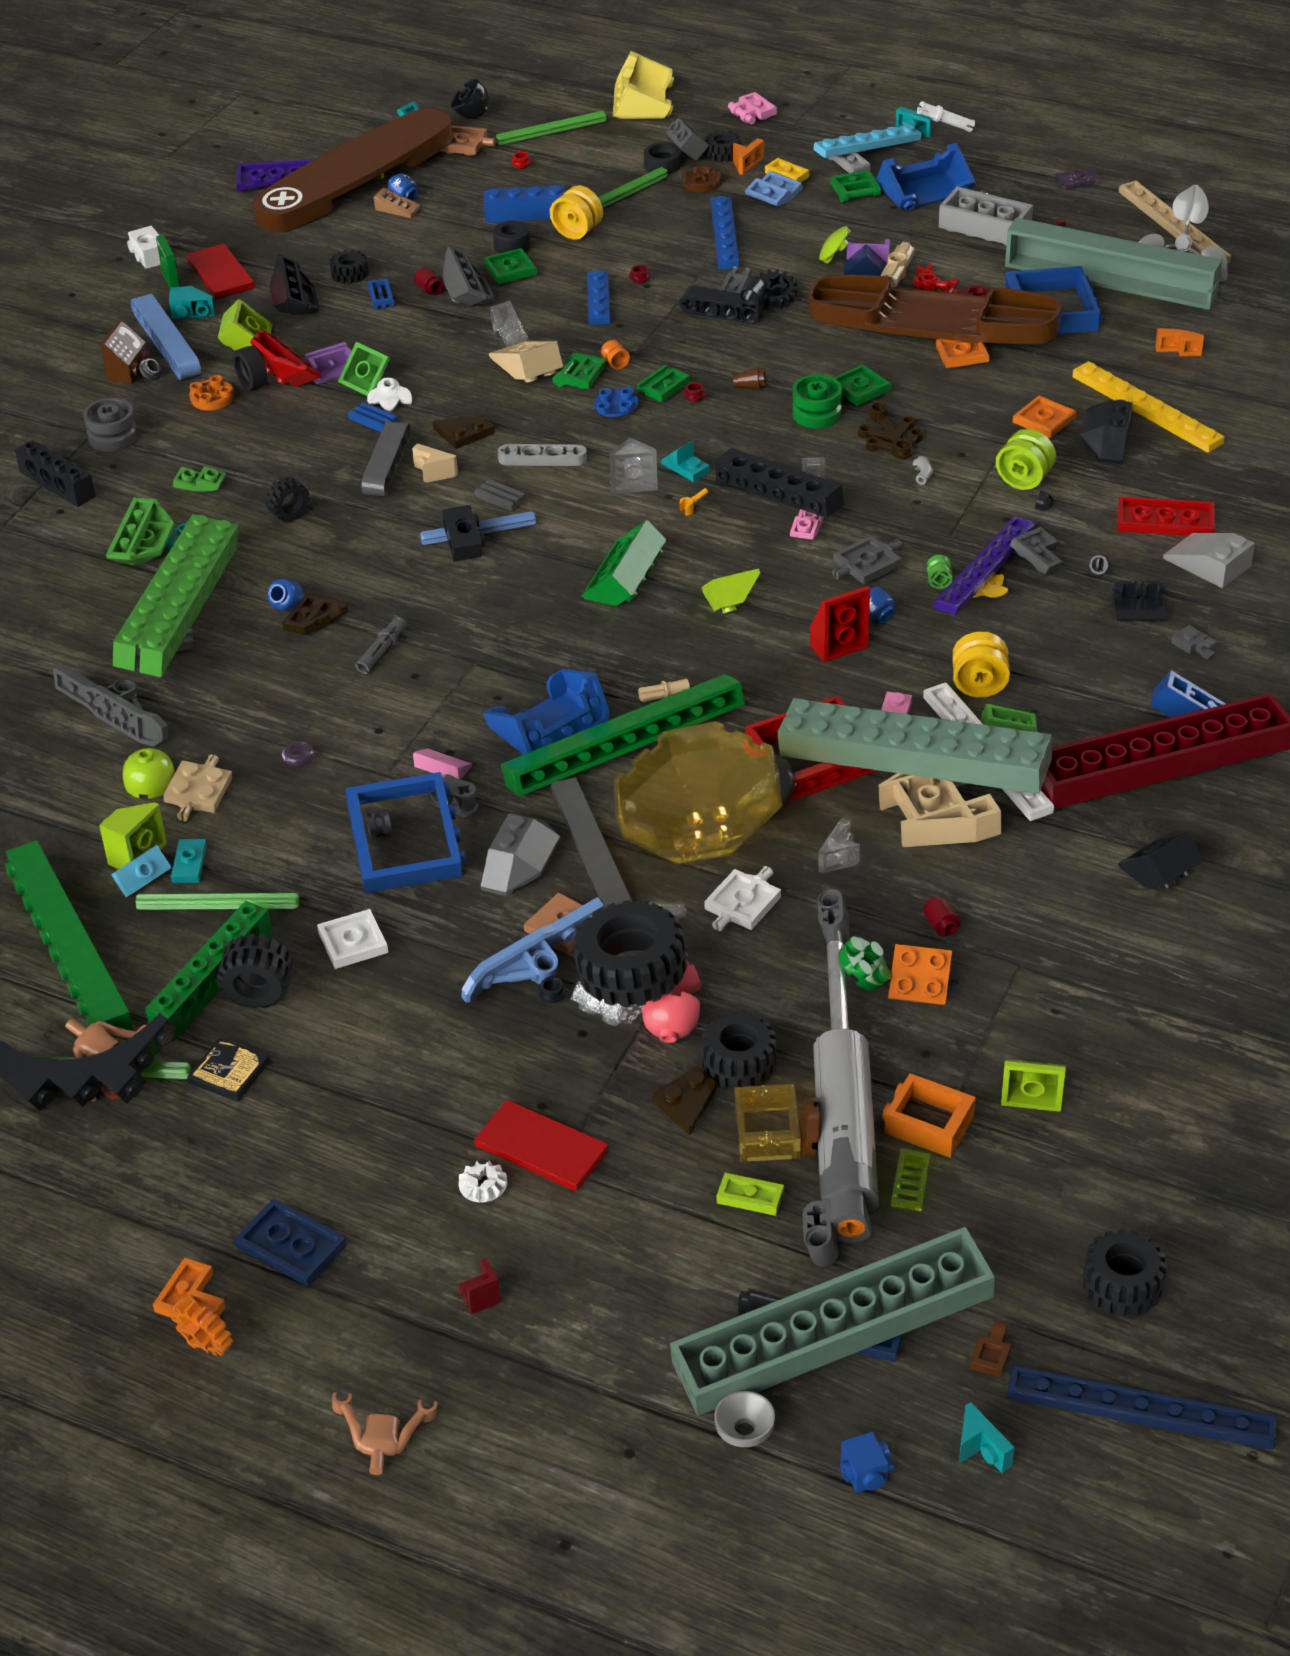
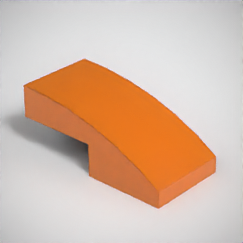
(1180, 341)

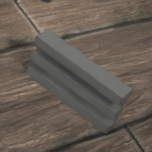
(500, 495)

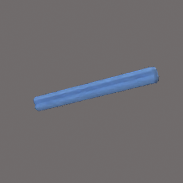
(485, 526)

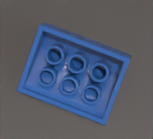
(520, 202)

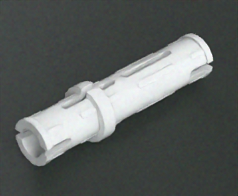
(939, 114)

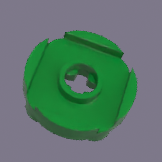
(865, 963)

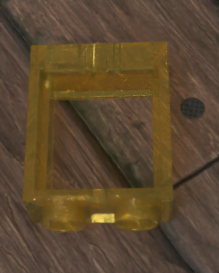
(767, 1144)

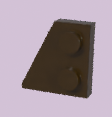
(463, 430)

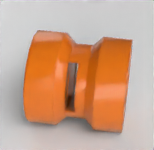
(615, 354)

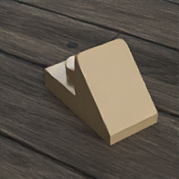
(434, 463)

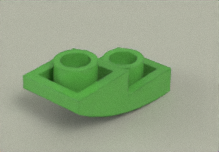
(206, 480)

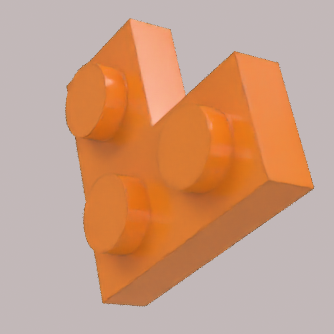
(188, 1282)

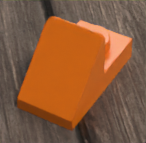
(749, 156)

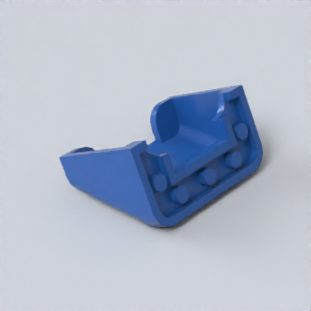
(925, 181)
(573, 706)

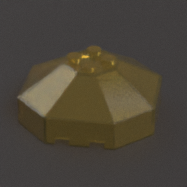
(697, 793)

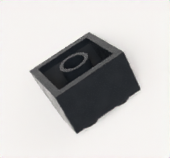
(1162, 861)

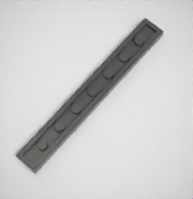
(589, 842)

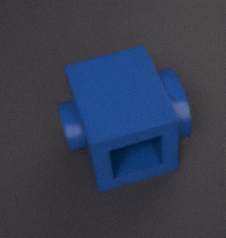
(865, 1462)

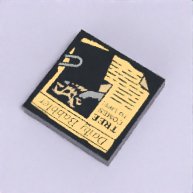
(228, 1069)

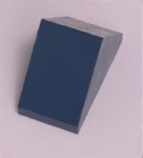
(864, 262)

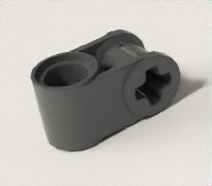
(461, 796)

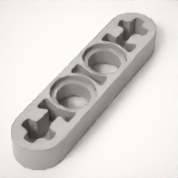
(564, 455)

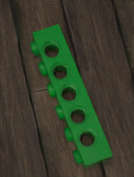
(197, 981)

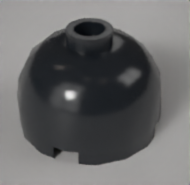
(471, 100)

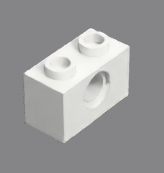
(144, 246)

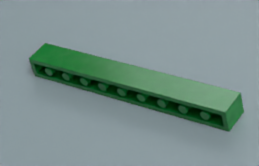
(621, 735)
(66, 936)

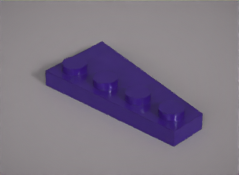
(265, 173)

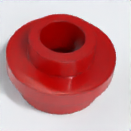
(521, 160)

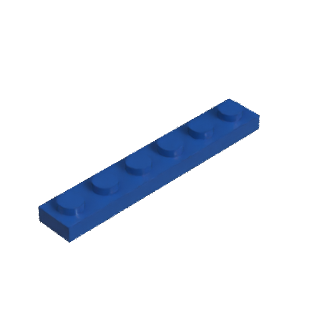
(724, 232)

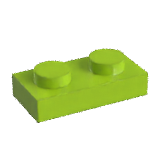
(750, 1194)

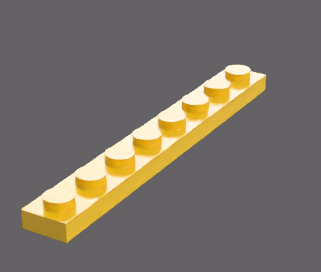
(1149, 407)

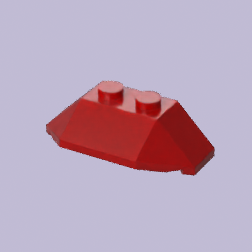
(283, 361)

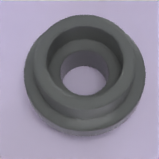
(149, 368)

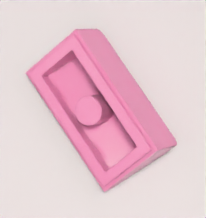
(438, 762)

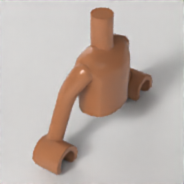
(96, 1038)
(381, 1431)

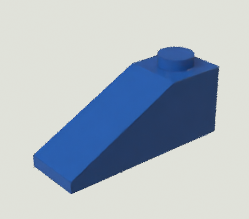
(1179, 696)

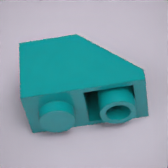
(190, 303)

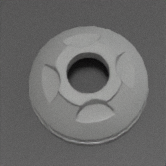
(744, 1408)

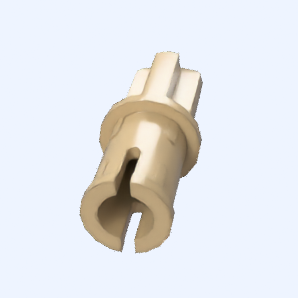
(662, 690)

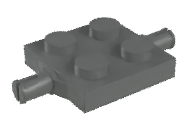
(867, 559)

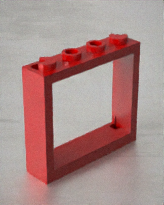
(813, 778)

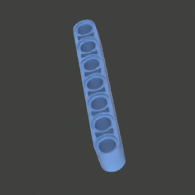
(166, 336)

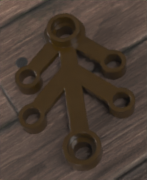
(899, 447)

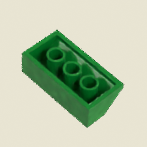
(625, 566)

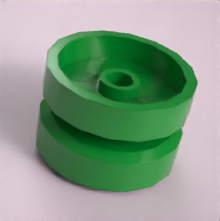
(817, 401)

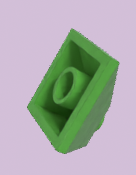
(363, 369)

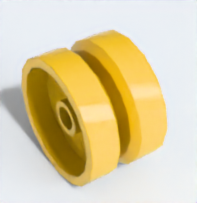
(576, 212)
(980, 664)

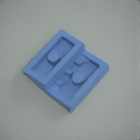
(774, 188)

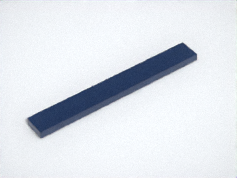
(1142, 1407)

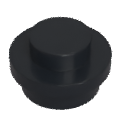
(552, 990)

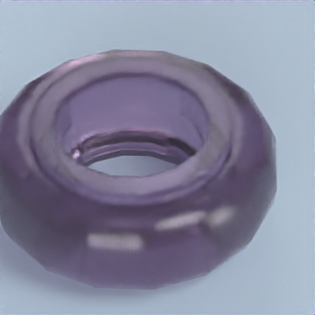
(304, 749)

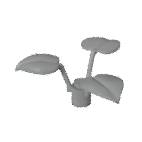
(1193, 207)

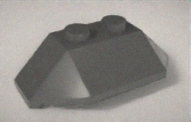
(465, 280)
(518, 854)

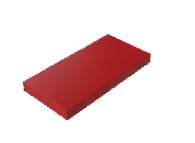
(220, 271)
(1165, 516)
(541, 1145)

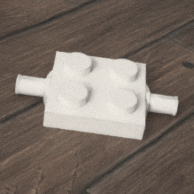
(742, 899)

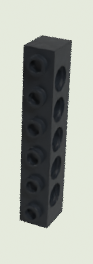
(779, 482)

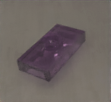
(1078, 178)

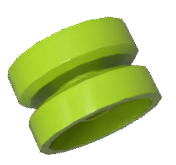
(1025, 459)

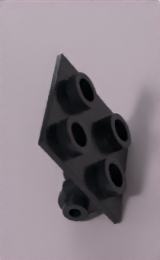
(1139, 603)

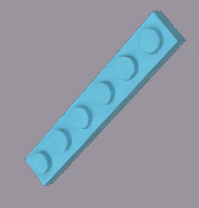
(867, 141)

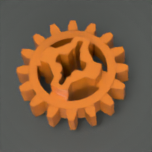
(201, 1326)

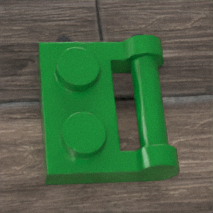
(855, 185)
(585, 374)

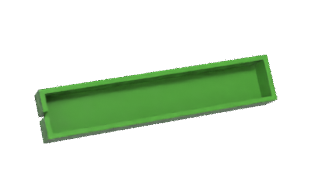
(175, 595)

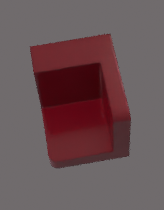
(482, 1290)

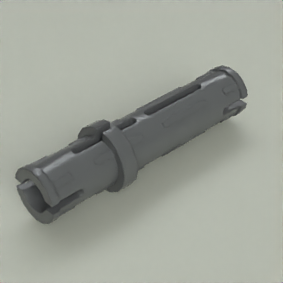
(394, 628)

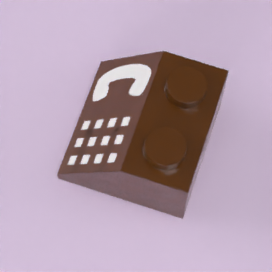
(123, 353)

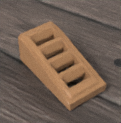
(391, 203)

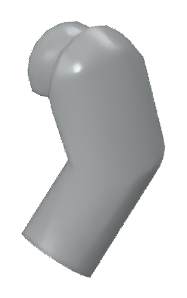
(925, 469)

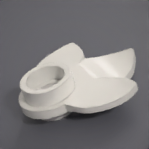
(389, 394)

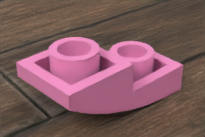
(806, 525)

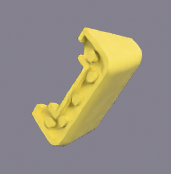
(642, 89)

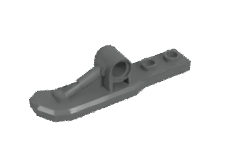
(114, 705)

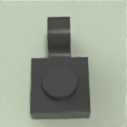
(1193, 640)

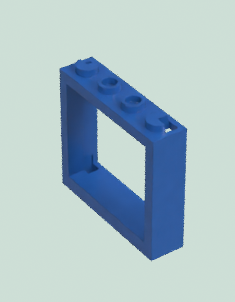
(1062, 279)
(412, 873)

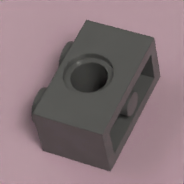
(687, 138)

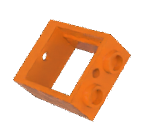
(924, 1134)

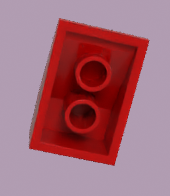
(841, 625)

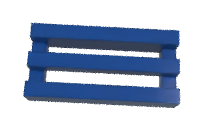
(383, 302)
(371, 416)

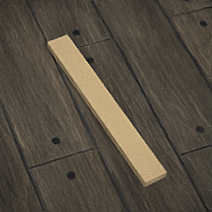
(1164, 216)

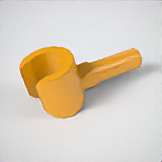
(688, 503)

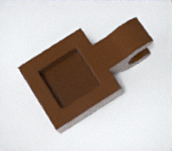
(992, 1352)

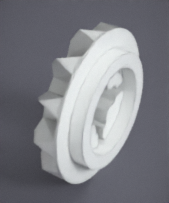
(489, 1189)

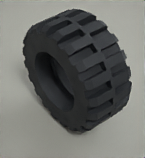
(634, 977)

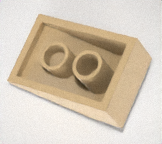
(529, 359)

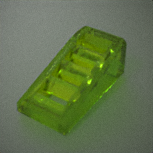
(912, 1159)

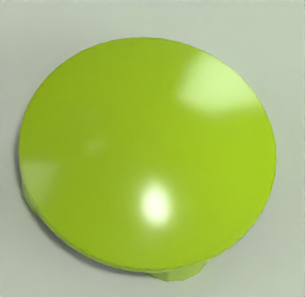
(834, 242)

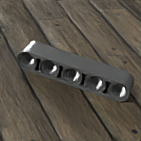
(386, 459)

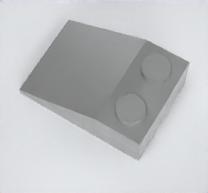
(1213, 556)

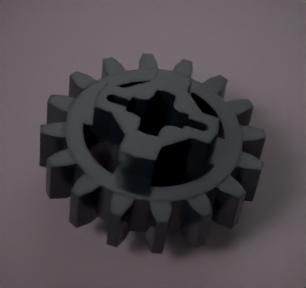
(778, 288)

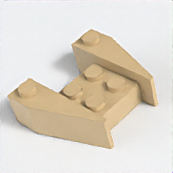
(938, 812)

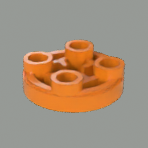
(211, 393)

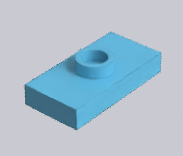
(141, 871)

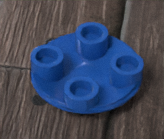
(615, 402)

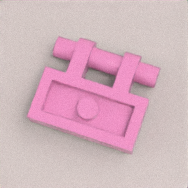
(752, 106)

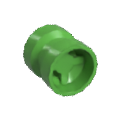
(939, 571)

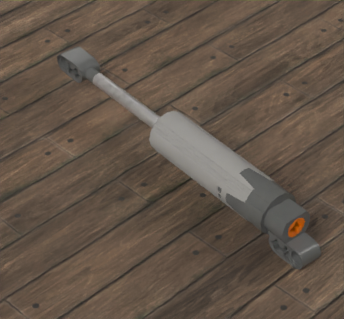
(846, 1112)

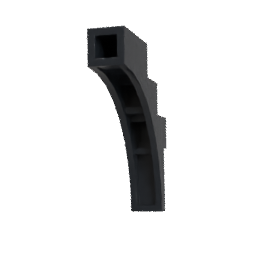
(82, 1078)

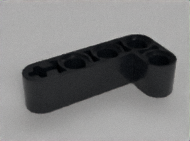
(726, 305)

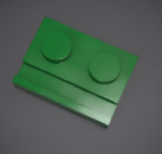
(663, 383)

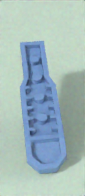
(525, 956)

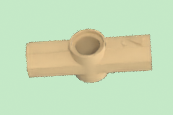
(898, 263)

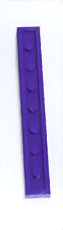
(982, 567)

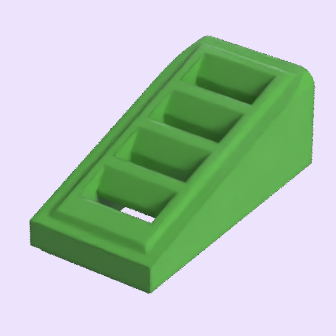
(1008, 718)

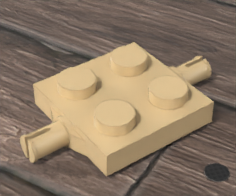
(197, 787)

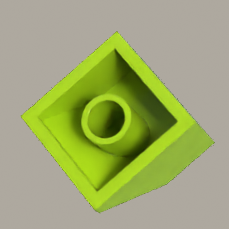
(240, 325)
(131, 833)
(1033, 1085)

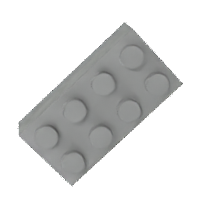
(981, 214)

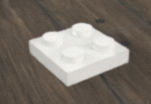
(352, 938)

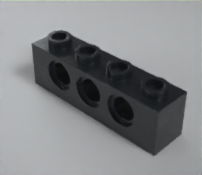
(55, 473)

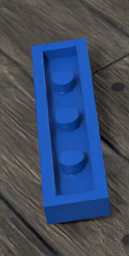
(598, 297)

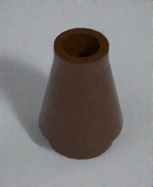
(751, 378)

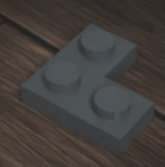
(1035, 548)

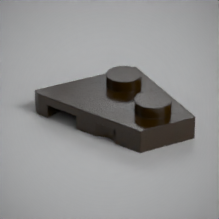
(313, 613)
(686, 1098)

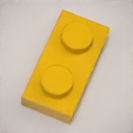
(788, 170)

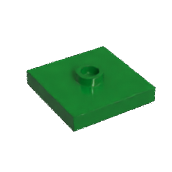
(167, 261)
(510, 266)
(862, 385)

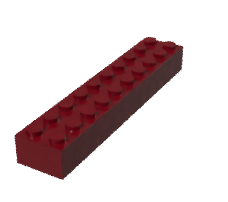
(1166, 750)

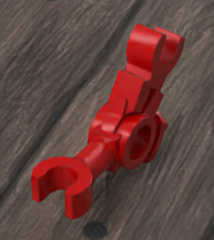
(929, 282)

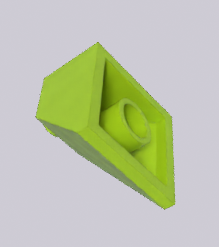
(729, 591)

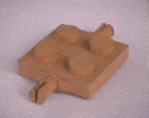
(468, 140)

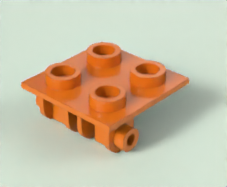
(920, 974)

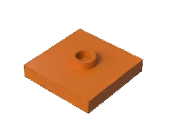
(961, 352)
(1044, 416)

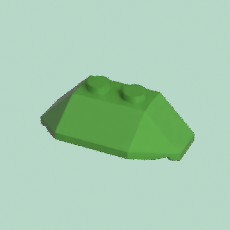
(141, 533)

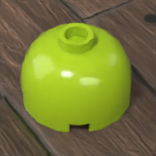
(147, 773)

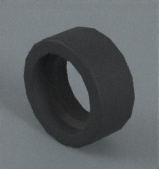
(662, 155)
(250, 368)

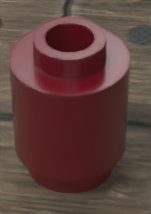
(429, 281)
(941, 916)

